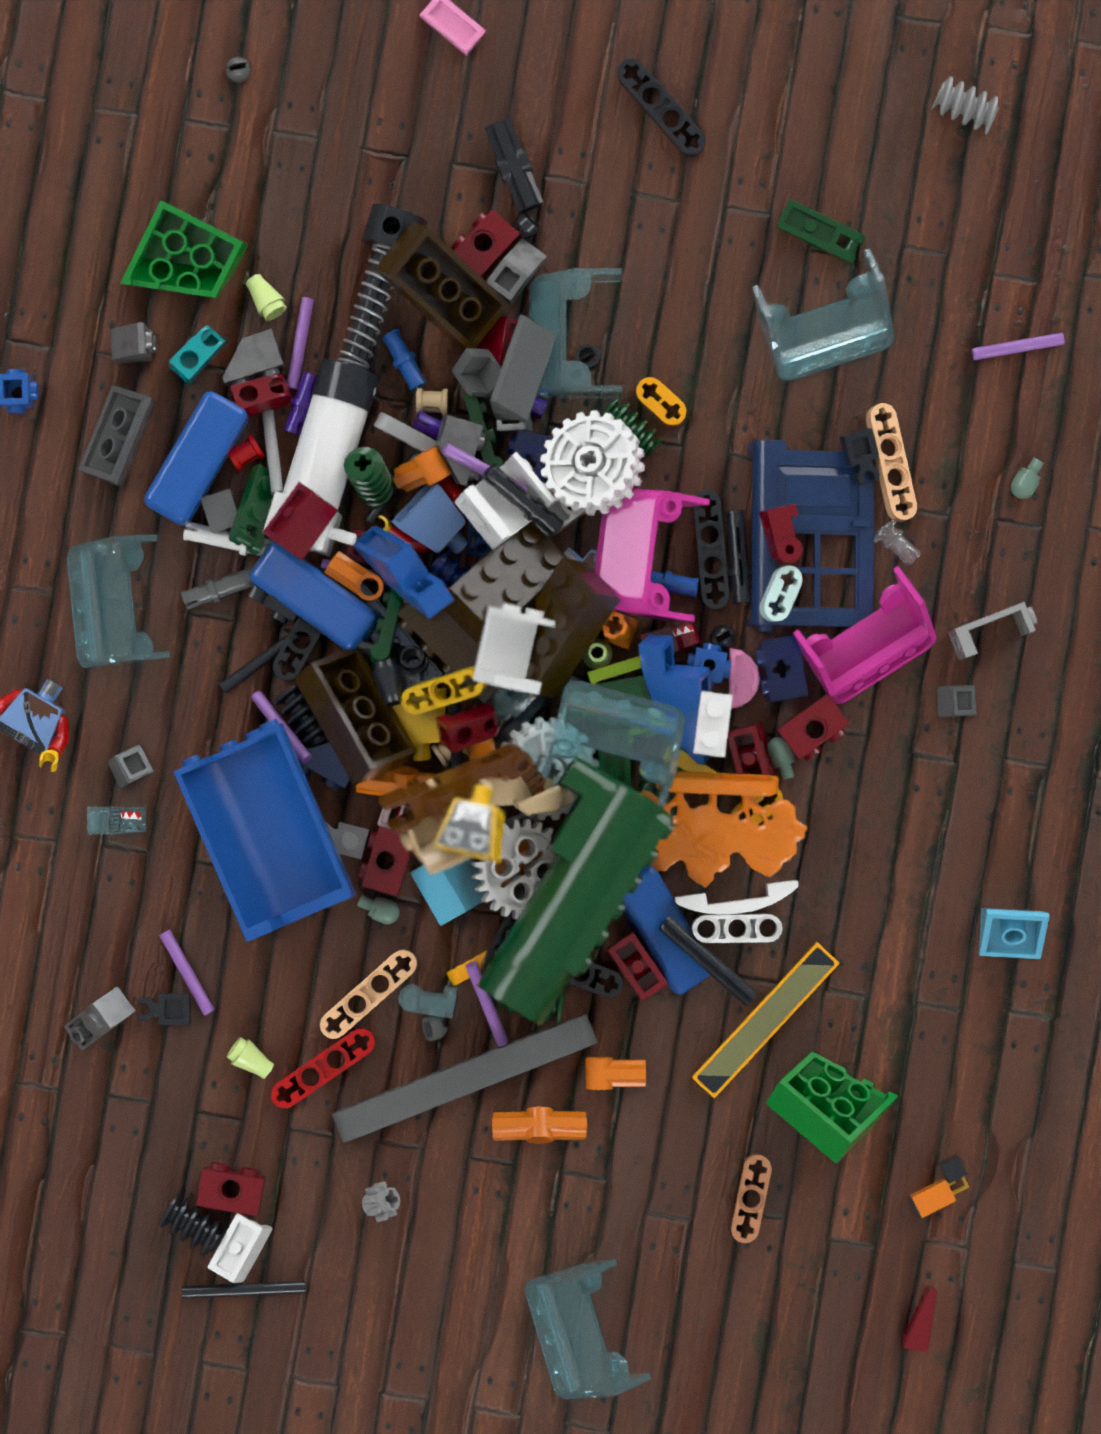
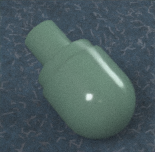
(1026, 480)
(781, 756)
(380, 909)

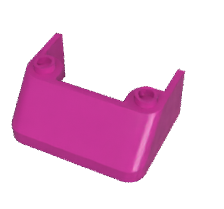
(628, 547)
(873, 645)

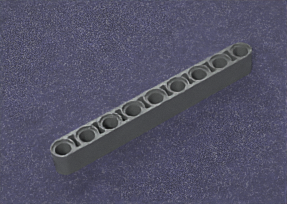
(464, 1078)

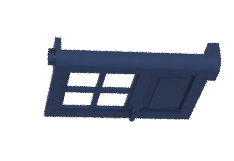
(826, 504)

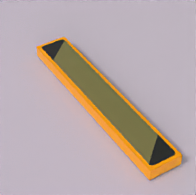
(765, 1020)

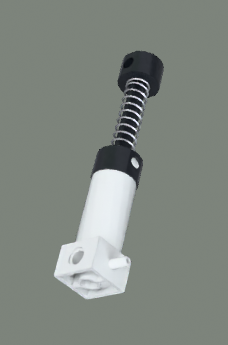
(345, 389)

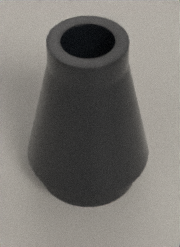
(388, 680)

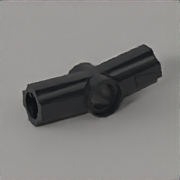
(514, 165)

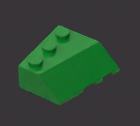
(184, 255)
(829, 1105)

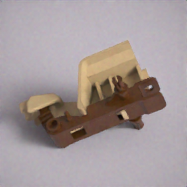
(427, 803)

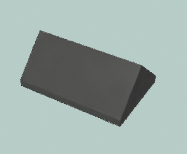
(522, 370)
(117, 435)

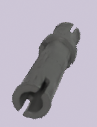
(217, 589)

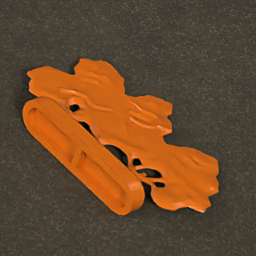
(708, 837)

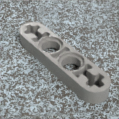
(407, 434)

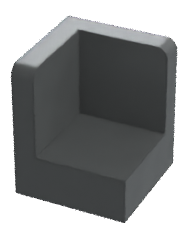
(477, 372)
(220, 510)

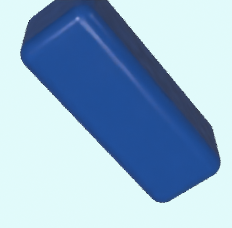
(196, 458)
(315, 597)
(644, 914)

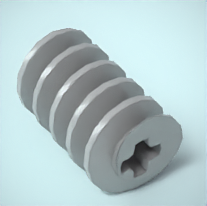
(966, 104)

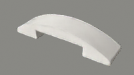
(774, 892)

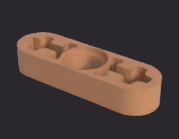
(738, 1219)

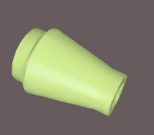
(266, 298)
(595, 663)
(250, 1058)

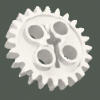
(492, 882)

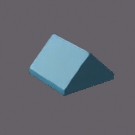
(450, 890)
(1012, 933)

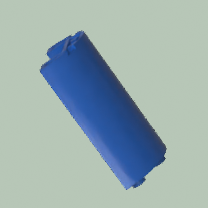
(264, 831)

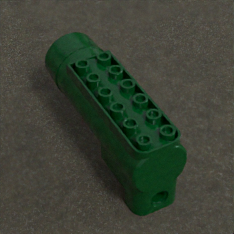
(596, 863)

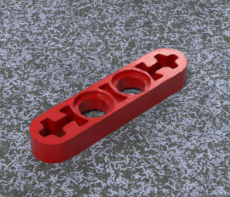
(325, 1071)

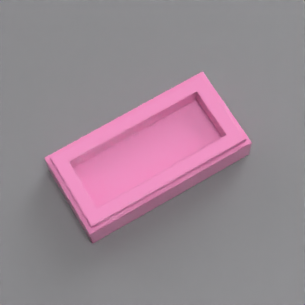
(453, 24)

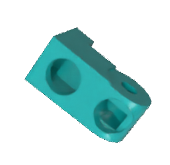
(196, 354)

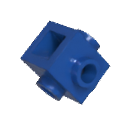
(9, 383)
(714, 653)

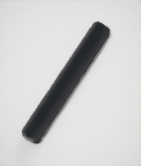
(708, 961)

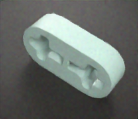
(787, 596)

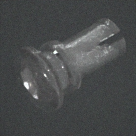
(897, 542)

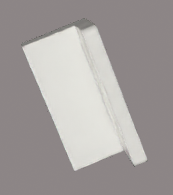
(239, 1248)

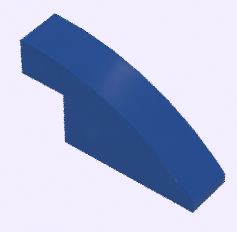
(403, 570)
(675, 685)

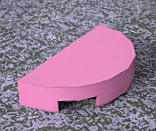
(742, 678)

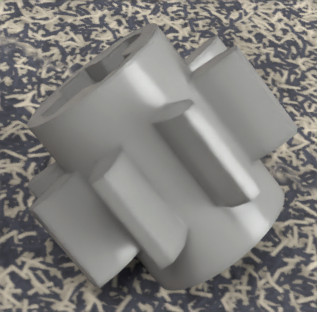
(381, 1201)

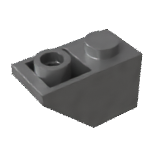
(516, 270)
(133, 343)
(253, 358)
(464, 436)
(99, 1018)

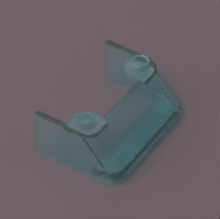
(548, 309)
(832, 332)
(105, 604)
(619, 726)
(572, 1334)

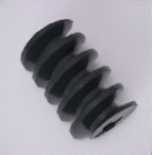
(301, 715)
(192, 1225)

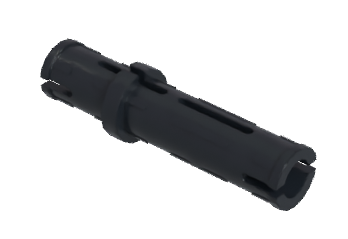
(531, 507)
(738, 560)

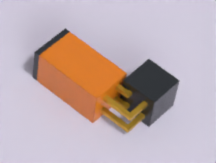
(939, 1193)

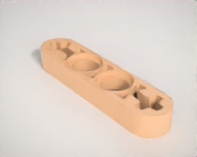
(897, 461)
(366, 991)

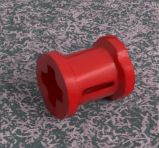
(245, 453)

